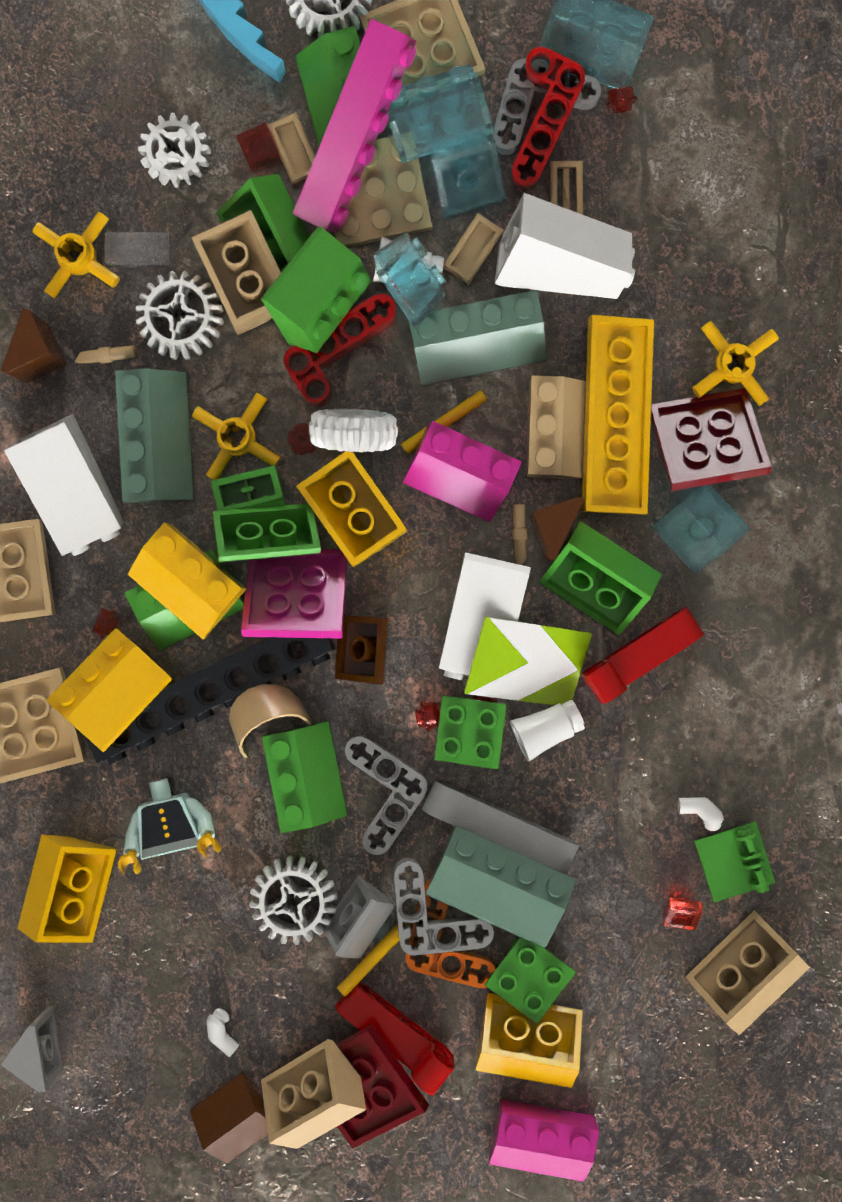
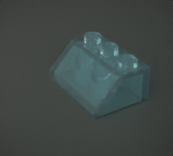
(599, 37)
(438, 113)

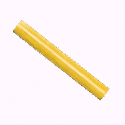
(447, 419)
(370, 961)

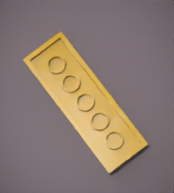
(617, 415)

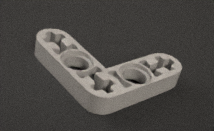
(525, 92)
(397, 796)
(430, 928)

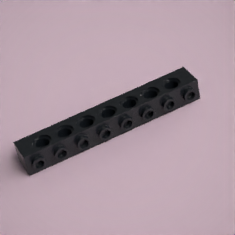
(221, 675)

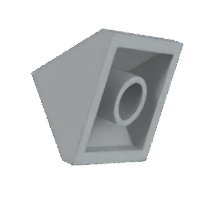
(357, 919)
(37, 1053)

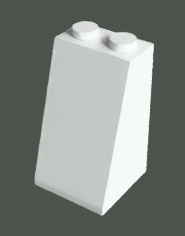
(563, 252)
(66, 486)
(483, 590)

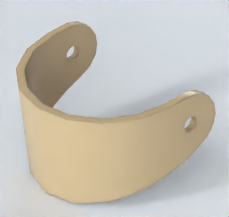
(262, 705)

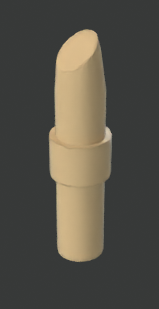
(106, 354)
(519, 533)

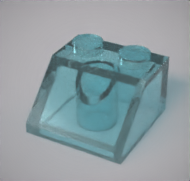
(467, 176)
(410, 277)
(700, 527)

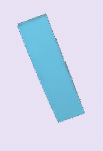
(247, 38)

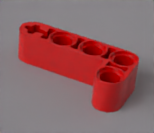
(542, 123)
(343, 345)
(645, 652)
(411, 1044)

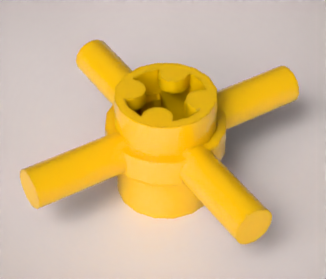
(85, 262)
(745, 356)
(248, 442)

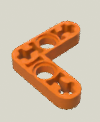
(433, 965)

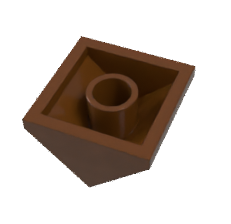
(32, 350)
(553, 525)
(362, 649)
(230, 1119)

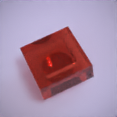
(257, 145)
(682, 913)

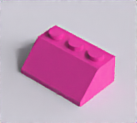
(461, 471)
(544, 1140)

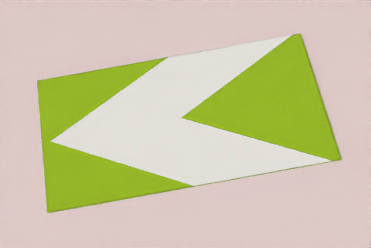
(527, 662)

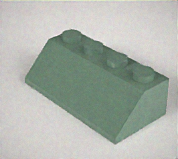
(479, 338)
(154, 436)
(500, 886)

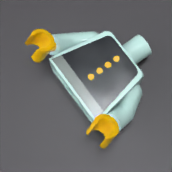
(167, 827)

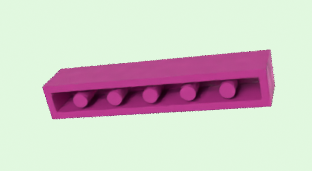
(354, 126)

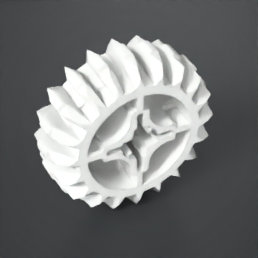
(307, 14)
(180, 302)
(353, 430)
(297, 912)

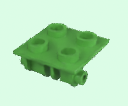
(470, 732)
(735, 862)
(530, 978)

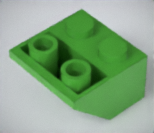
(249, 490)

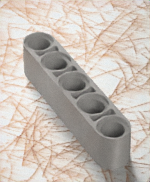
(500, 826)

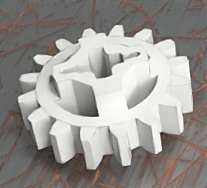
(168, 160)

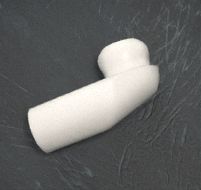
(704, 808)
(217, 1032)

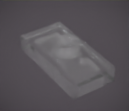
(137, 249)

